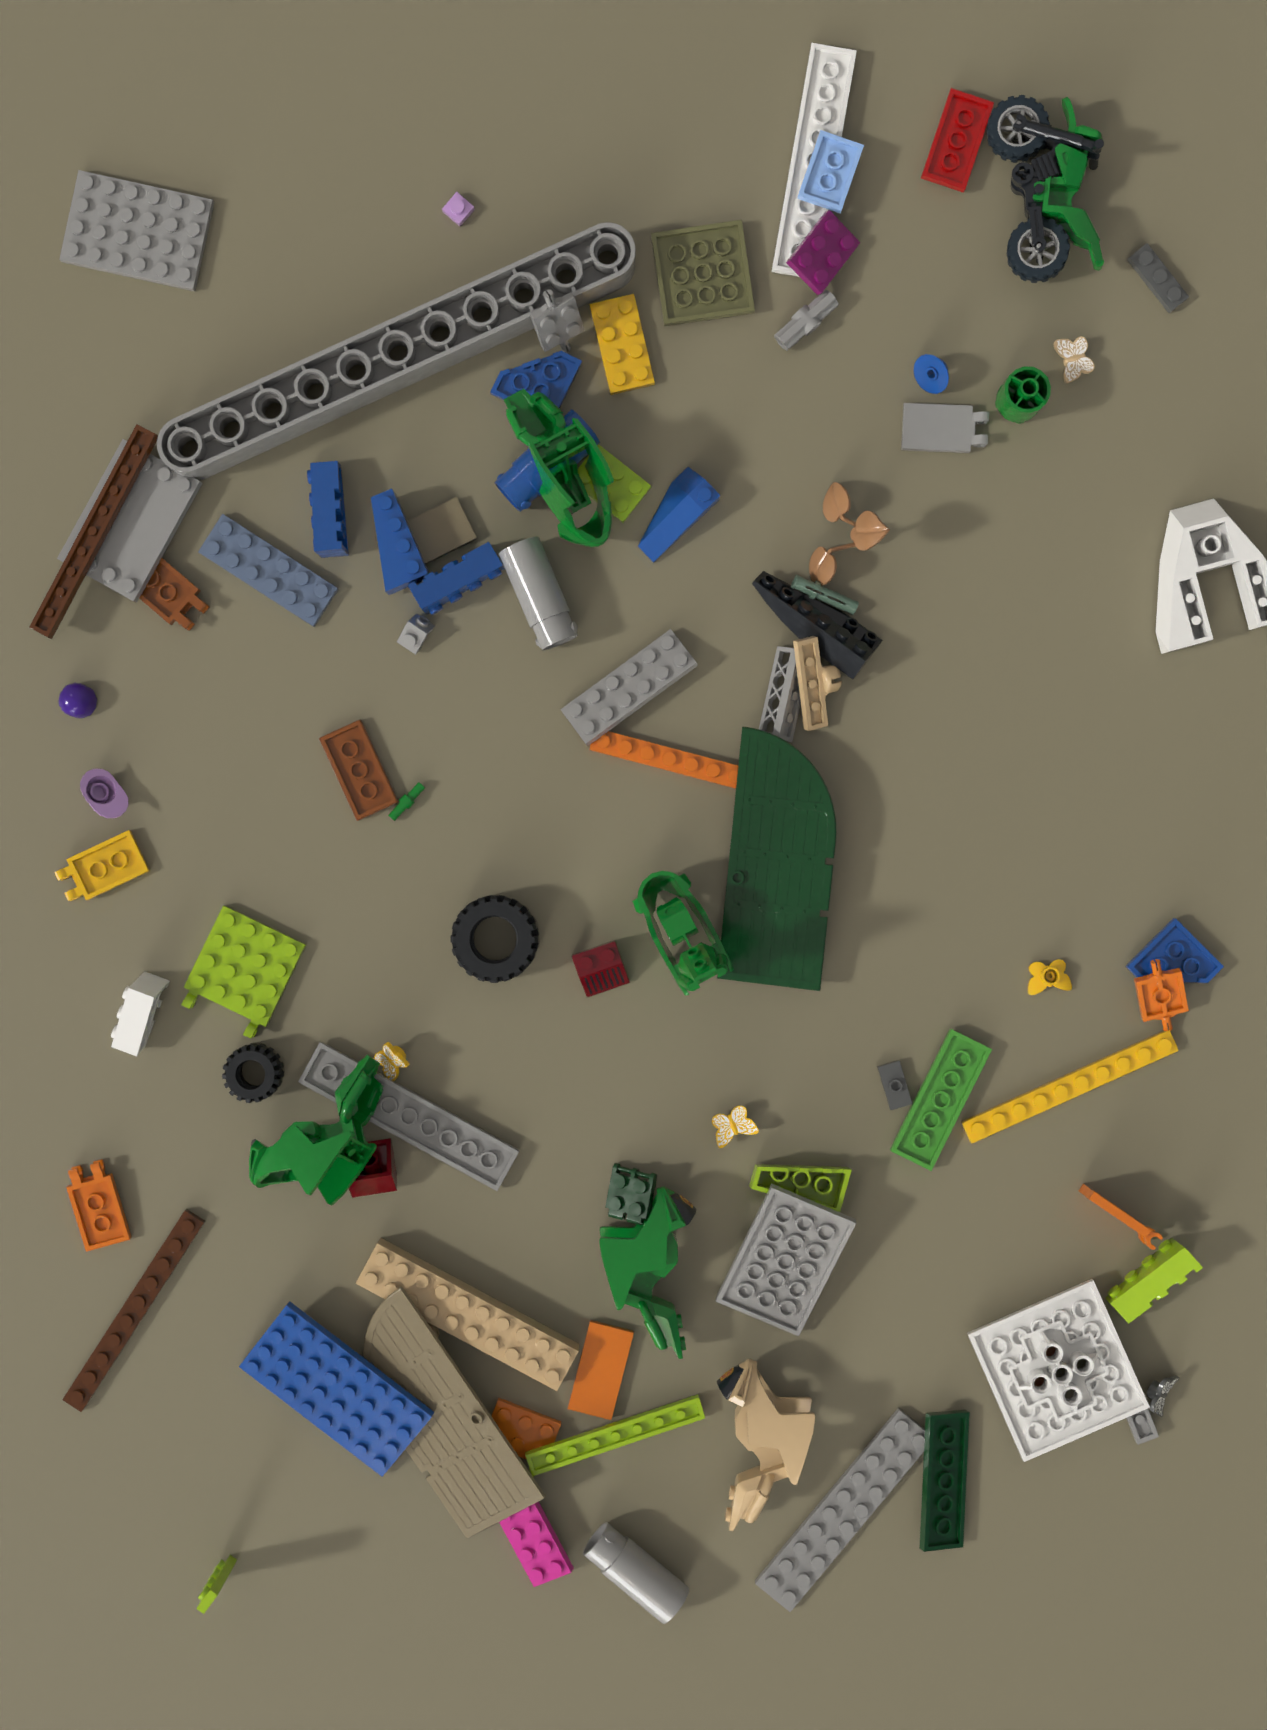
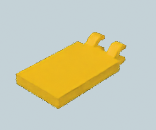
(104, 867)

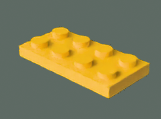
(622, 344)

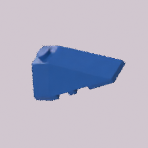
(680, 509)

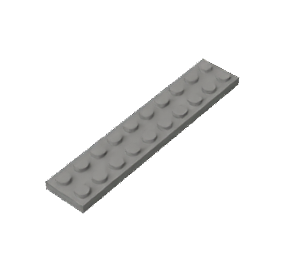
(418, 1120)
(843, 1510)

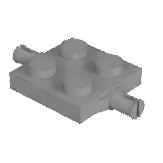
(557, 321)

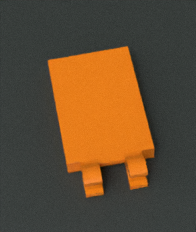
(97, 1207)
(1145, 1233)

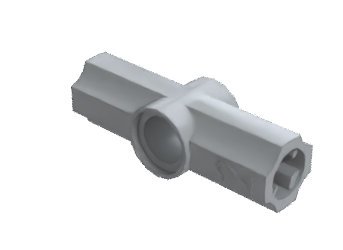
(806, 320)

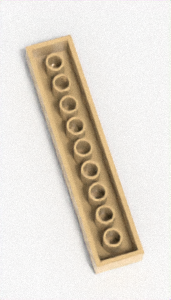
(471, 1314)

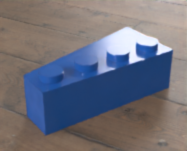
(328, 509)

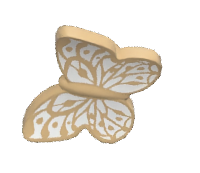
(1074, 358)

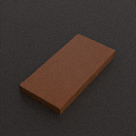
(358, 770)

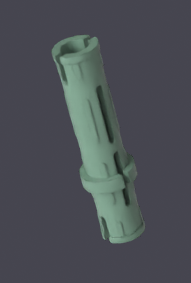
(800, 583)

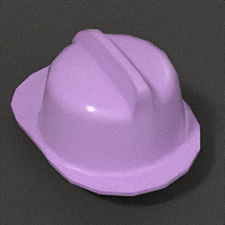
(103, 793)

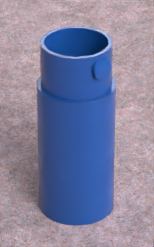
(522, 480)

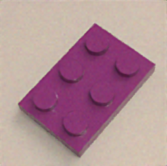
(823, 252)

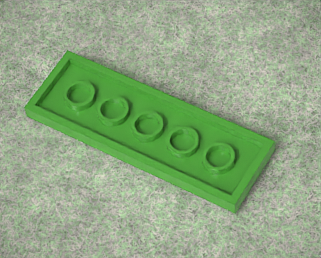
(940, 1099)

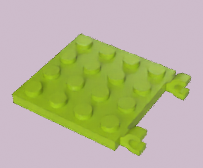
(243, 968)

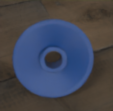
(931, 373)

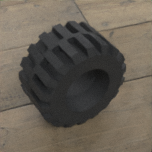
(240, 1086)

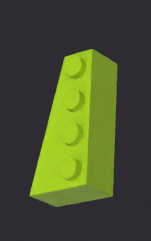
(817, 1183)
(1152, 1279)

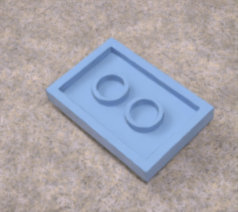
(830, 171)

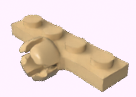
(814, 682)

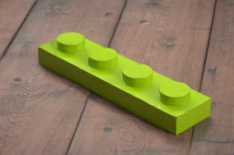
(215, 1583)

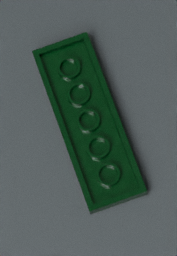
(944, 1480)

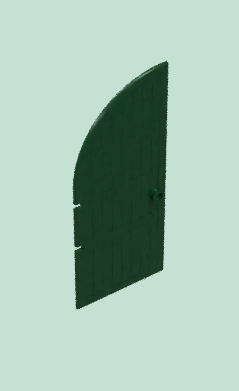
(778, 866)

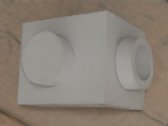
(415, 633)

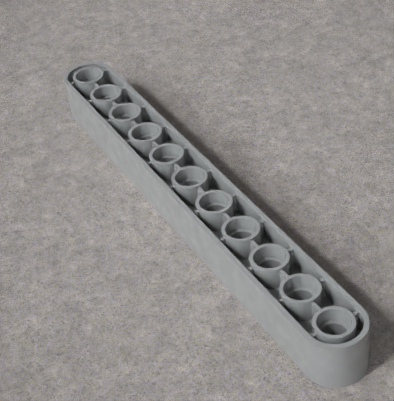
(373, 351)

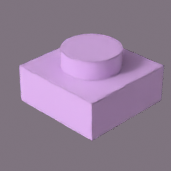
(458, 209)

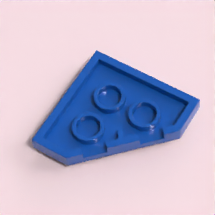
(546, 375)
(1176, 949)

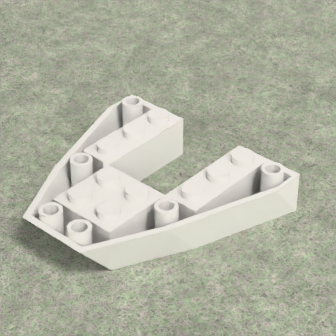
(1198, 541)

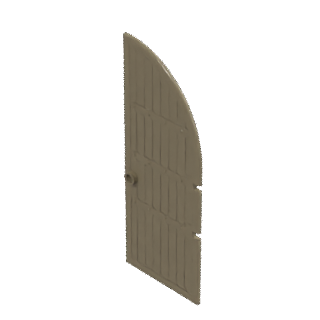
(461, 1444)

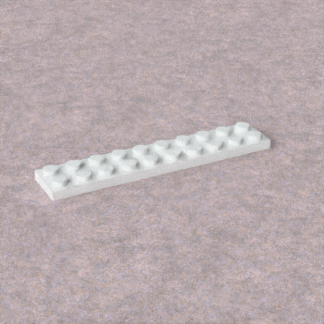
(823, 109)

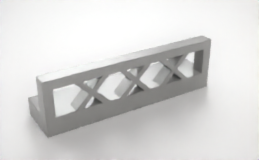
(787, 712)

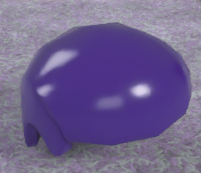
(77, 700)

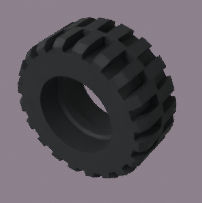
(463, 938)

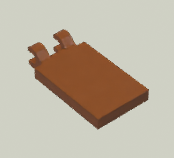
(172, 595)

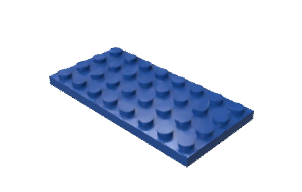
(336, 1389)

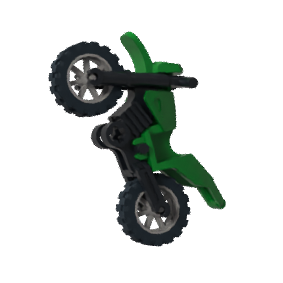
(1046, 184)

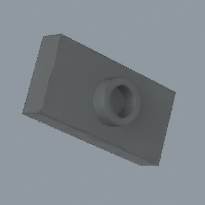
(894, 1085)

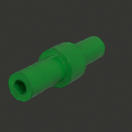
(406, 801)

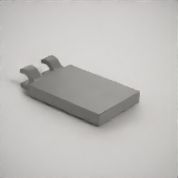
(941, 428)

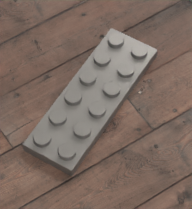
(629, 687)

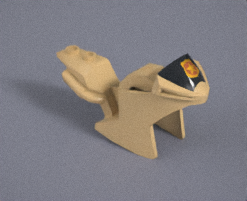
(770, 1427)

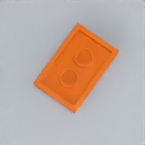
(524, 1427)

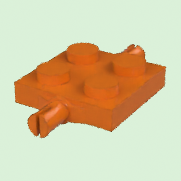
(1161, 994)

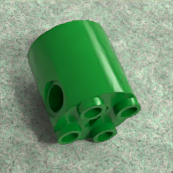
(1023, 394)

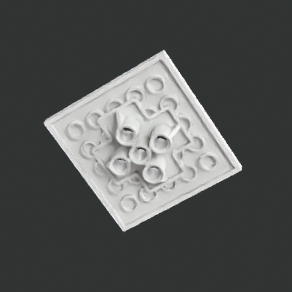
(1015, 1356)

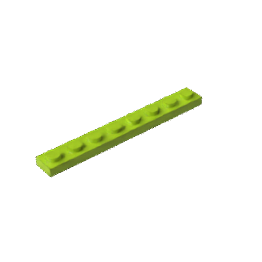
(615, 1435)

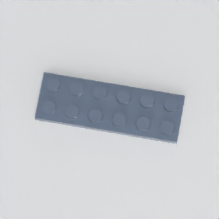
(268, 570)

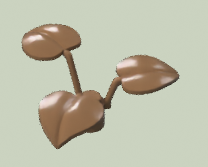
(866, 533)

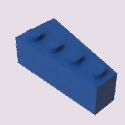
(398, 549)
(456, 579)

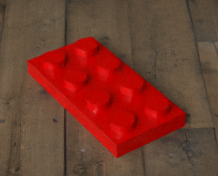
(957, 140)

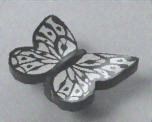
(1158, 1392)

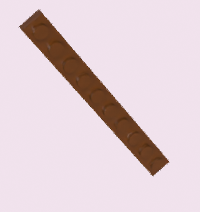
(94, 531)
(133, 1310)

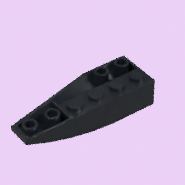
(840, 637)

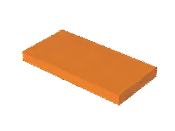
(600, 1370)

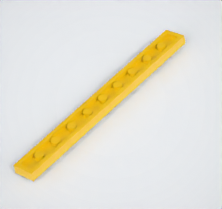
(1069, 1086)

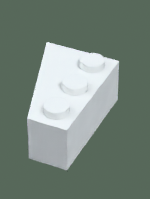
(138, 1013)

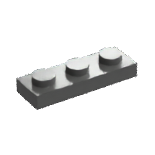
(1158, 278)

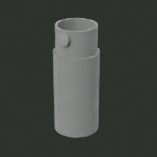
(539, 593)
(636, 1573)

